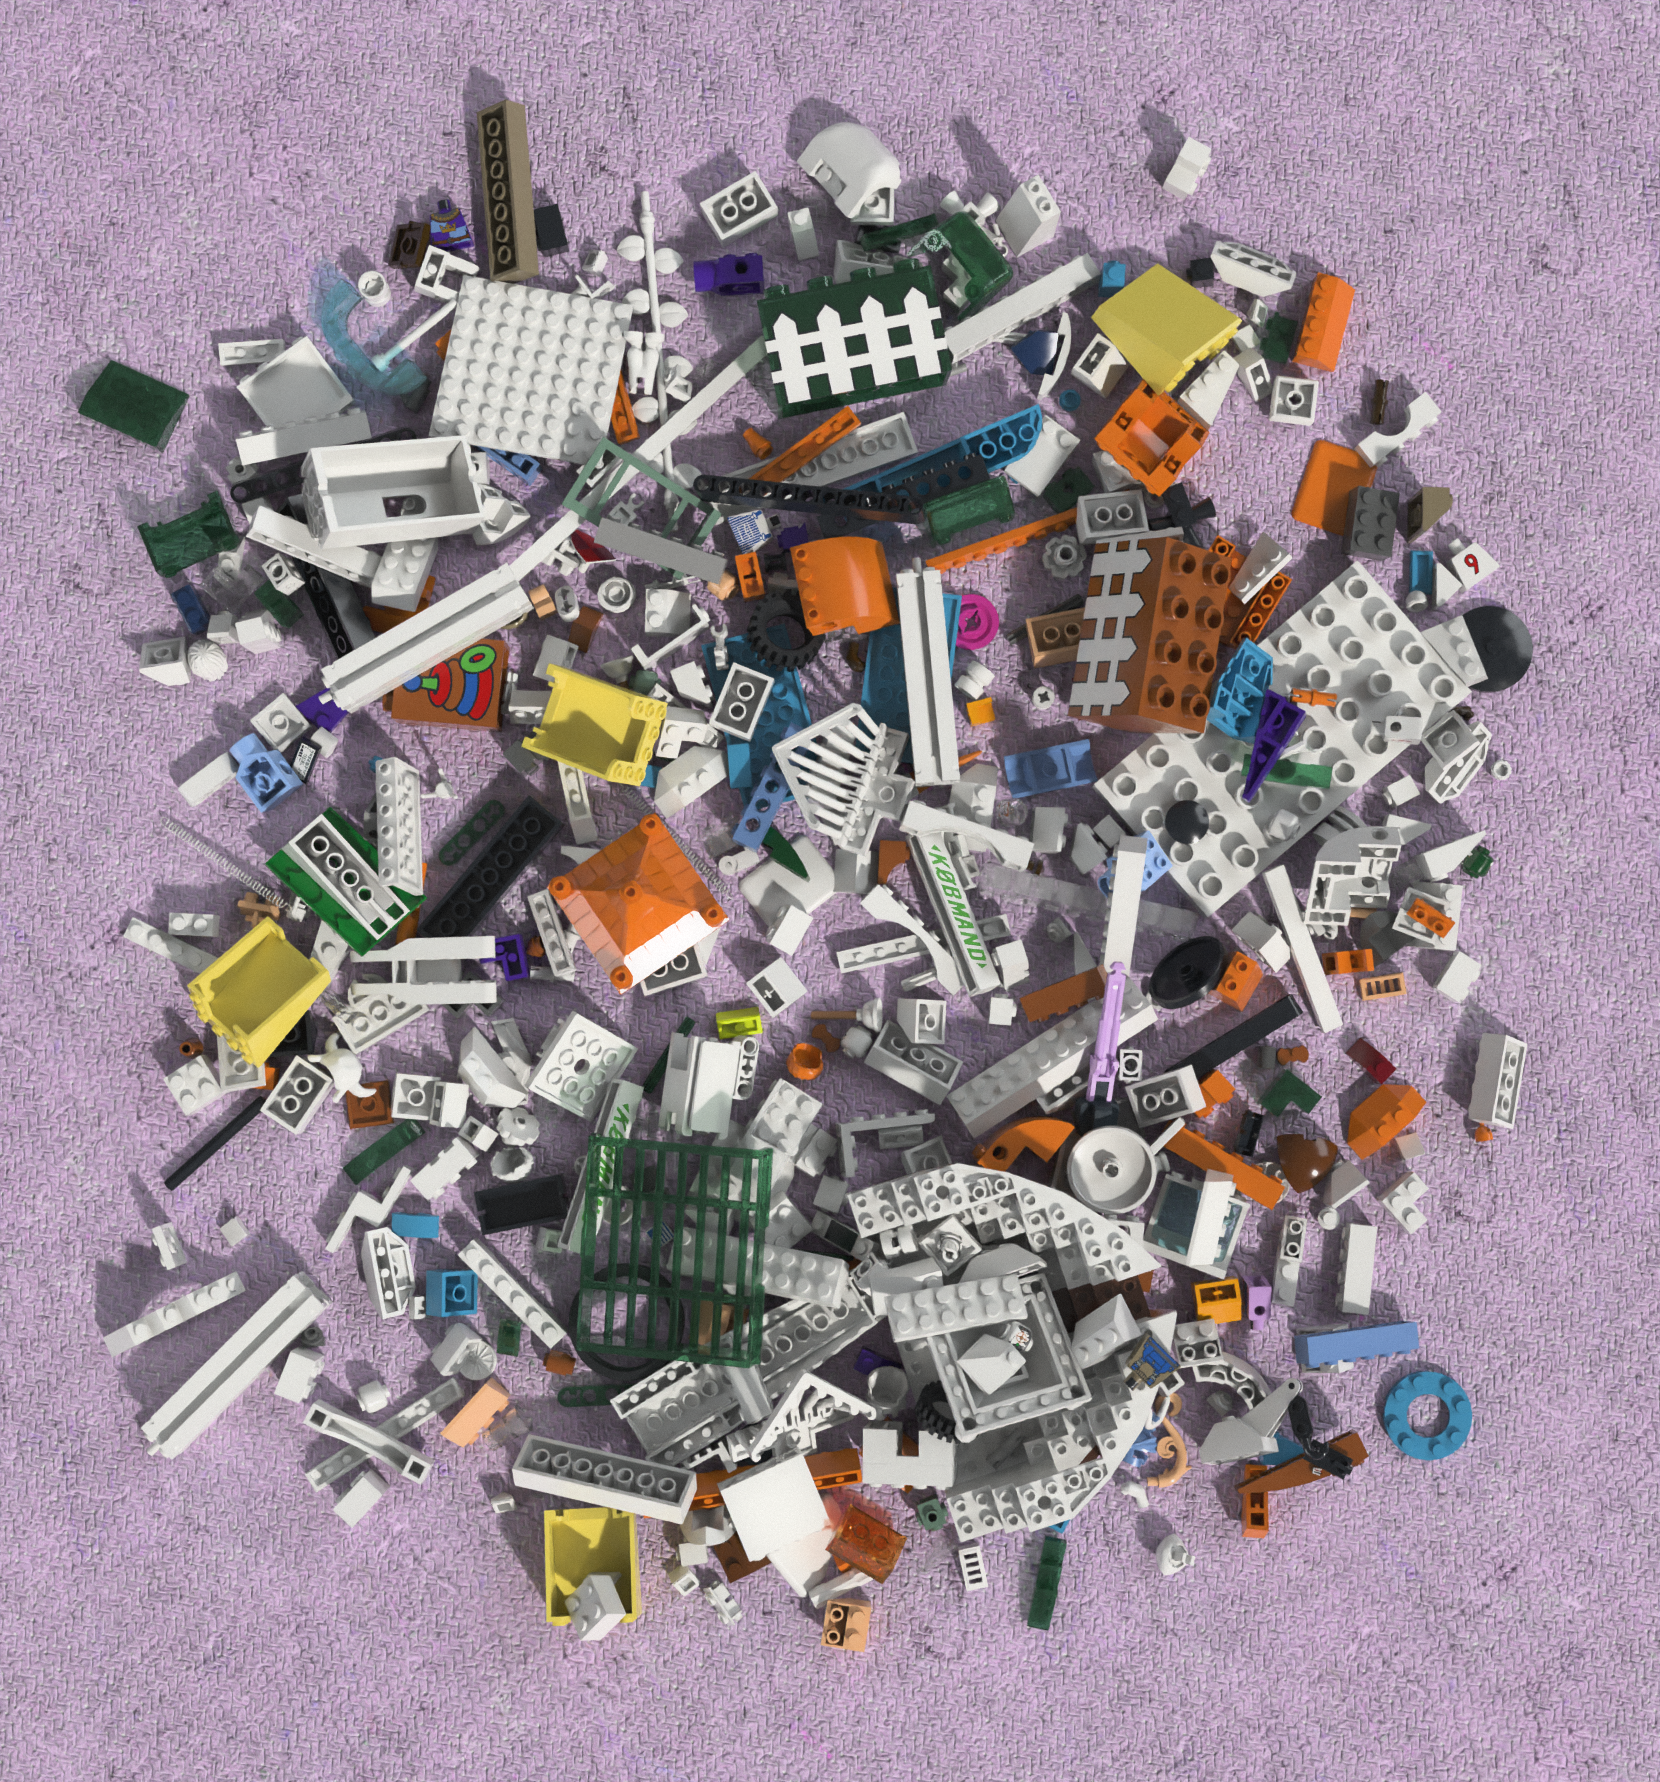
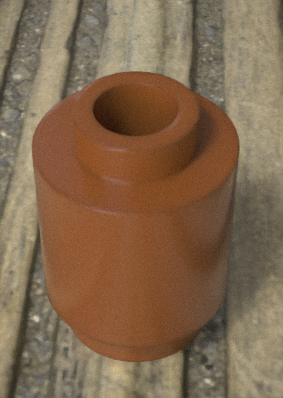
(559, 1362)

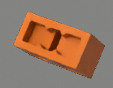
(750, 577)

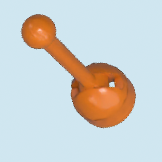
(1483, 1133)

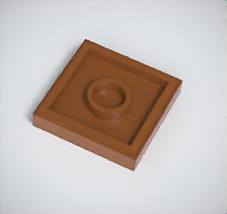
(370, 1110)

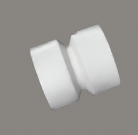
(374, 288)
(973, 682)
(906, 1239)

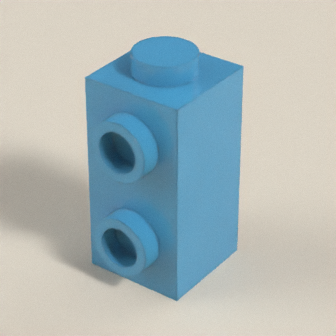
(1111, 279)

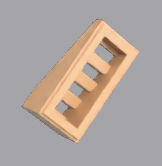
(1401, 983)

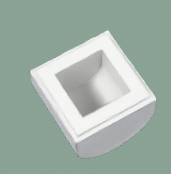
(325, 740)

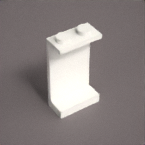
(676, 644)

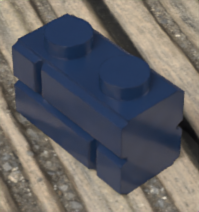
(192, 609)

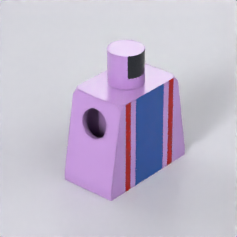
(1256, 1300)

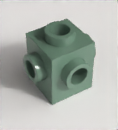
(931, 1505)

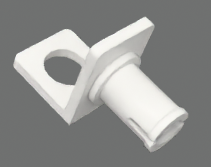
(584, 290)

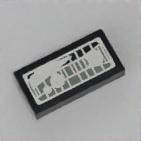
(305, 758)

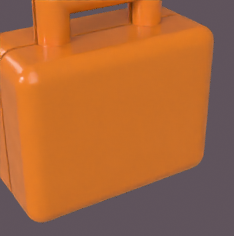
(1327, 483)

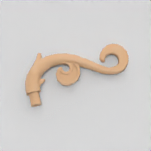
(1172, 1476)

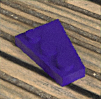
(322, 715)

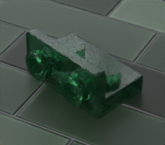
(1278, 339)

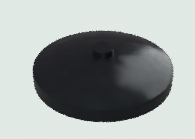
(1501, 645)
(1188, 972)

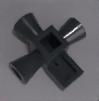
(1182, 514)

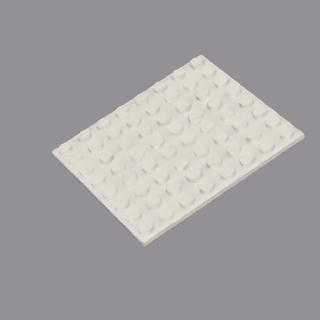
(531, 370)

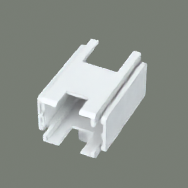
(704, 1080)

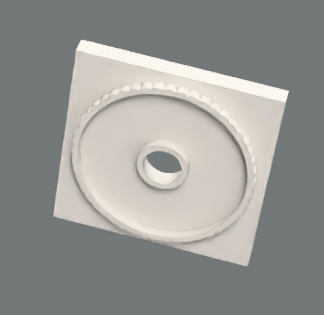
(586, 1089)

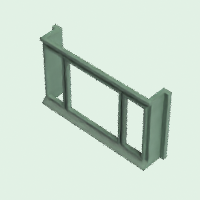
(593, 516)

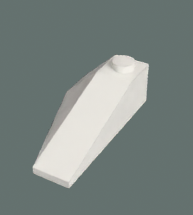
(851, 257)

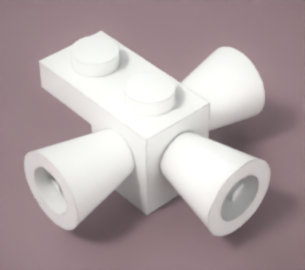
(986, 207)

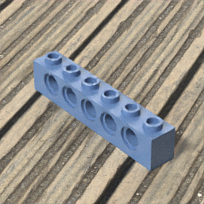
(753, 838)

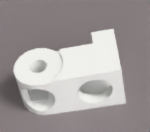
(733, 864)

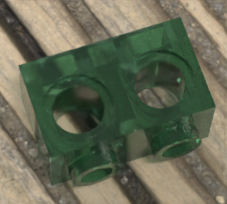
(279, 605)

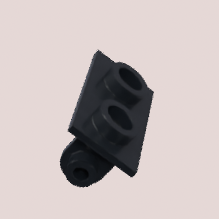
(1248, 1134)
(1333, 1462)

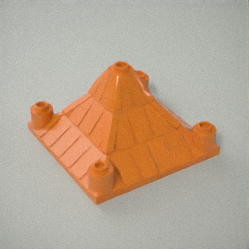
(638, 903)

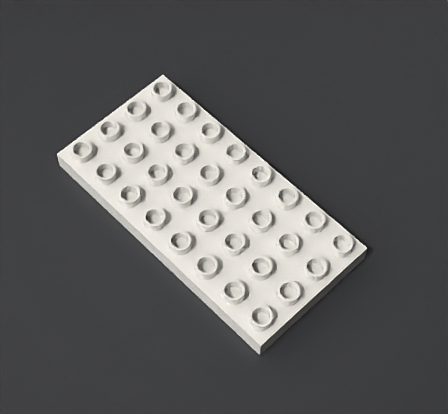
(1340, 643)

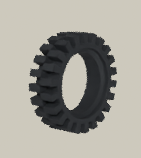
(931, 1417)

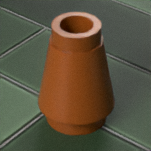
(196, 1048)

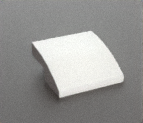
(1410, 926)

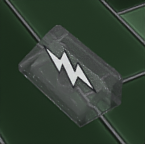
(337, 1005)

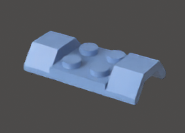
(1049, 769)

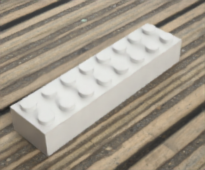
(785, 1270)
(605, 1479)

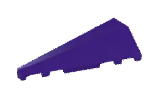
(1275, 730)

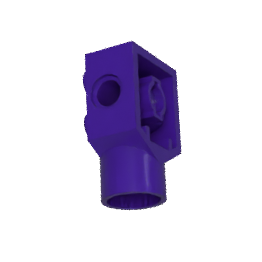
(725, 277)

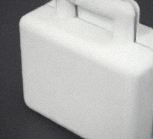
(774, 886)
(806, 1562)

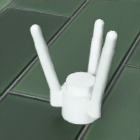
(443, 789)
(298, 909)

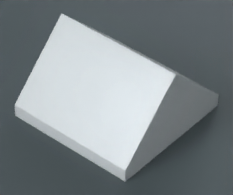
(855, 872)

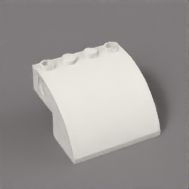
(1351, 873)

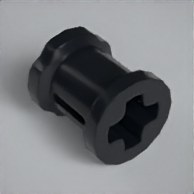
(775, 566)

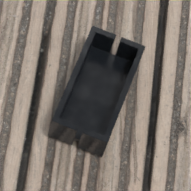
(522, 1204)

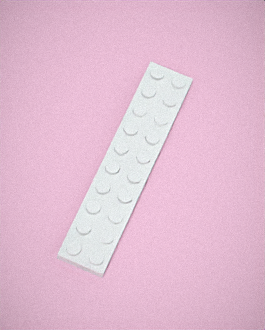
(854, 454)

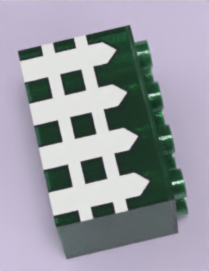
(853, 339)

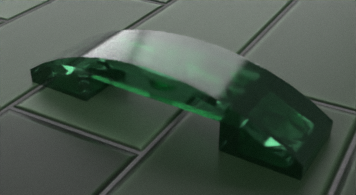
(1295, 773)
(383, 1150)

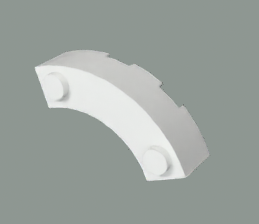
(1236, 1374)

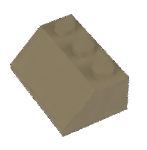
(1426, 509)

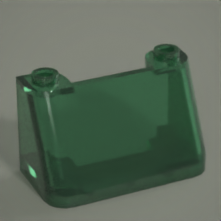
(191, 537)

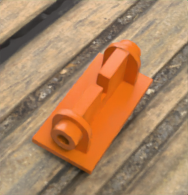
(1430, 917)

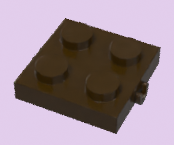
(409, 245)

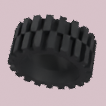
(774, 606)

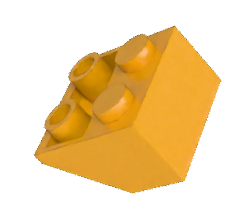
(1217, 1299)

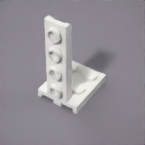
(846, 1142)

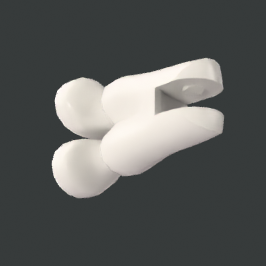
(641, 362)

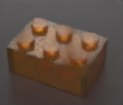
(866, 1544)

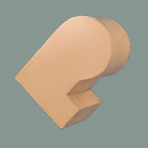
(542, 602)

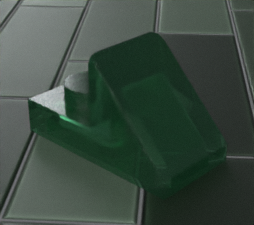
(509, 1337)

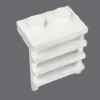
(720, 1447)

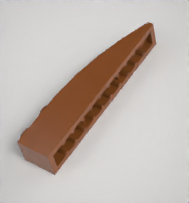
(1299, 1471)

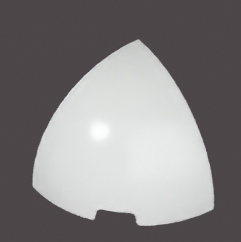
(501, 519)
(707, 1527)

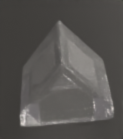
(705, 370)

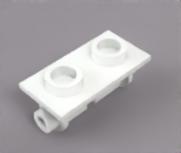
(716, 1597)

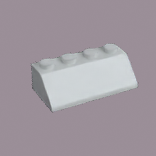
(915, 1065)
(1497, 1080)
(1209, 1218)

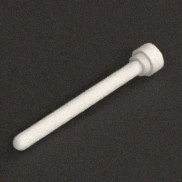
(381, 361)

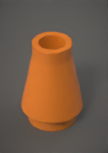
(759, 445)

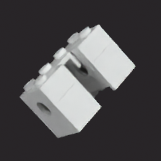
(886, 1465)

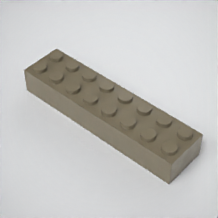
(507, 192)

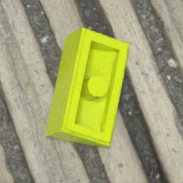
(738, 1022)

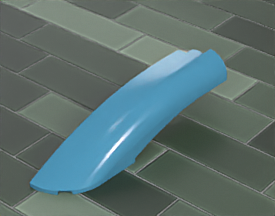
(997, 443)

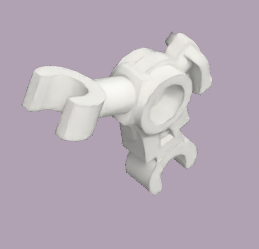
(720, 650)

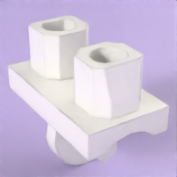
(568, 560)

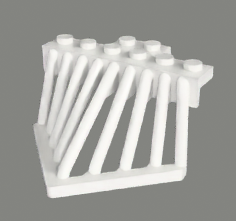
(877, 792)
(797, 1427)

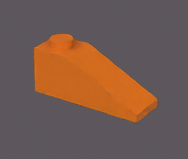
(1254, 1507)

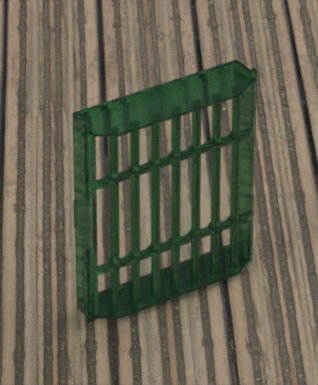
(662, 1349)

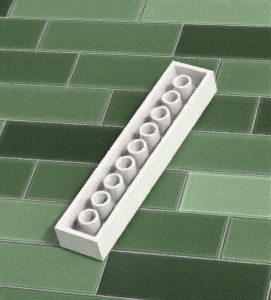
(1044, 1062)

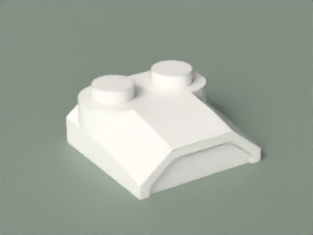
(412, 1096)
(926, 1155)

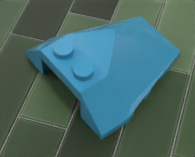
(1241, 692)

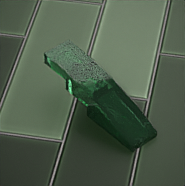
(1046, 1583)

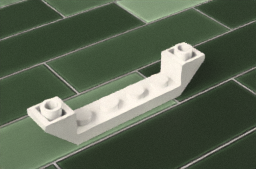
(578, 804)

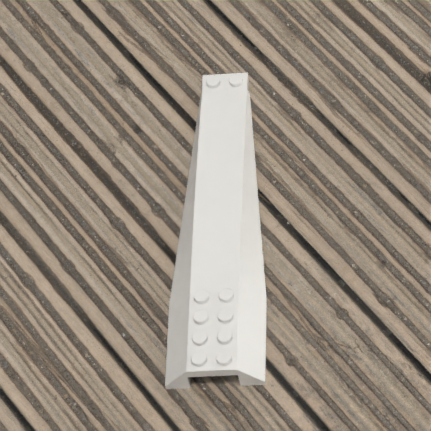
(693, 1403)

